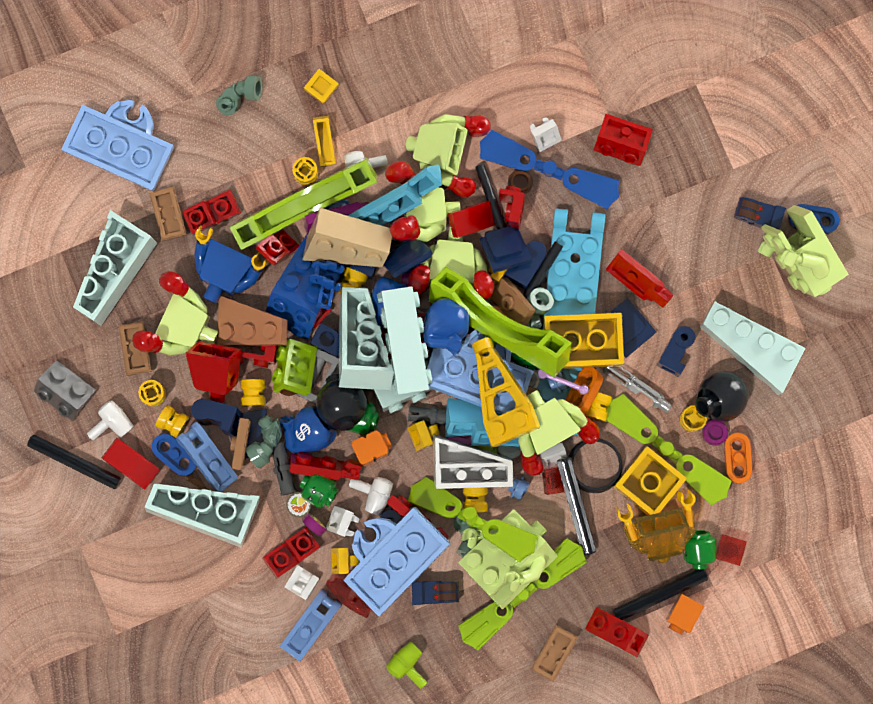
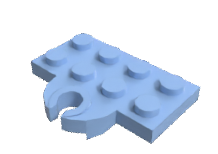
(119, 144)
(459, 378)
(393, 558)

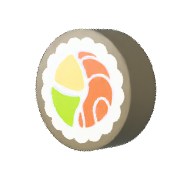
(297, 505)

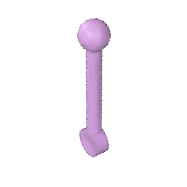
(583, 389)

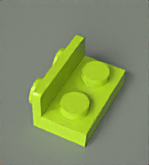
(294, 367)

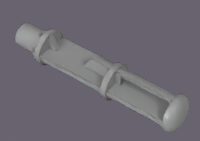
(636, 386)

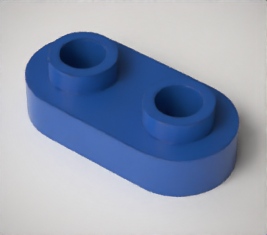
(819, 213)
(173, 456)

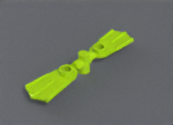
(703, 478)
(509, 538)
(486, 623)

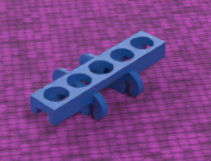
(326, 283)

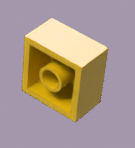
(649, 482)

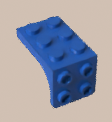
(296, 296)

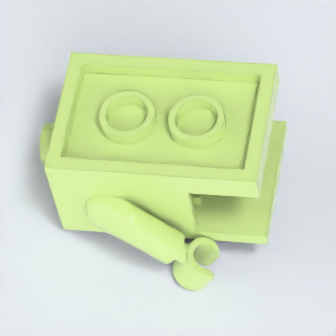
(805, 255)
(497, 571)

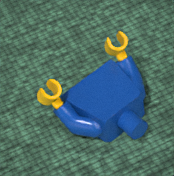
(224, 267)

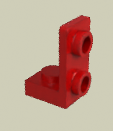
(261, 360)
(616, 632)

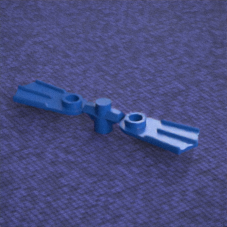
(591, 186)

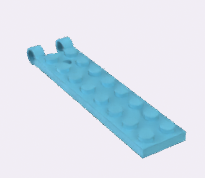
(573, 284)

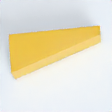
(324, 140)

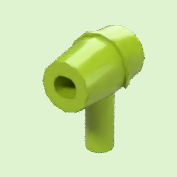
(403, 663)

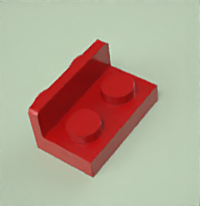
(623, 140)
(515, 205)

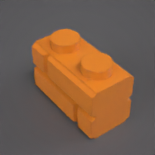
(371, 448)

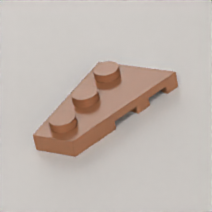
(248, 326)

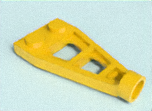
(512, 423)

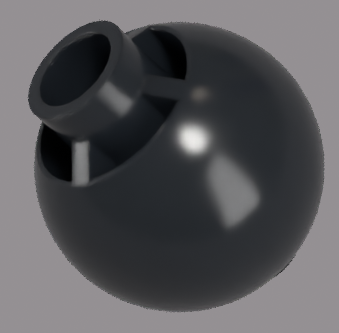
(721, 396)
(340, 406)

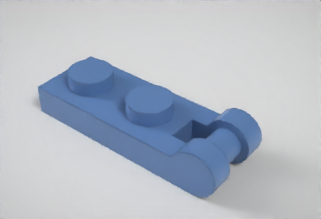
(207, 458)
(310, 626)

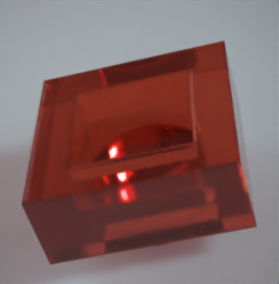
(552, 481)
(730, 550)

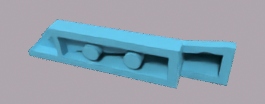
(402, 198)
(466, 420)

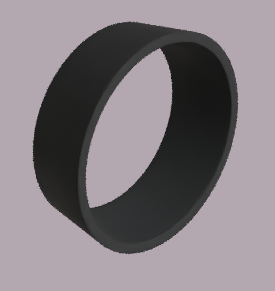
(601, 489)

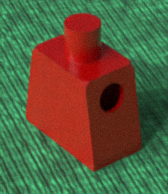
(214, 368)

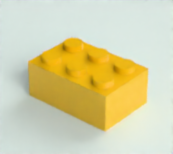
(594, 338)

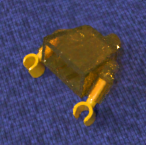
(661, 533)

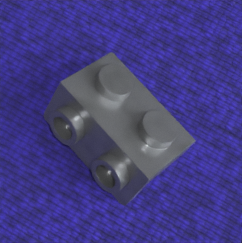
(63, 390)

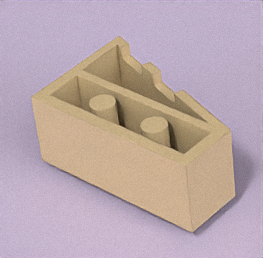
(346, 240)

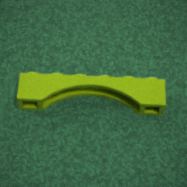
(304, 202)
(539, 347)

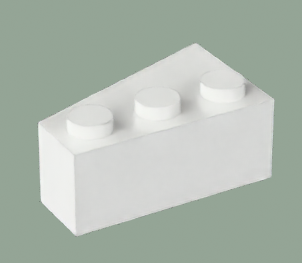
(468, 466)

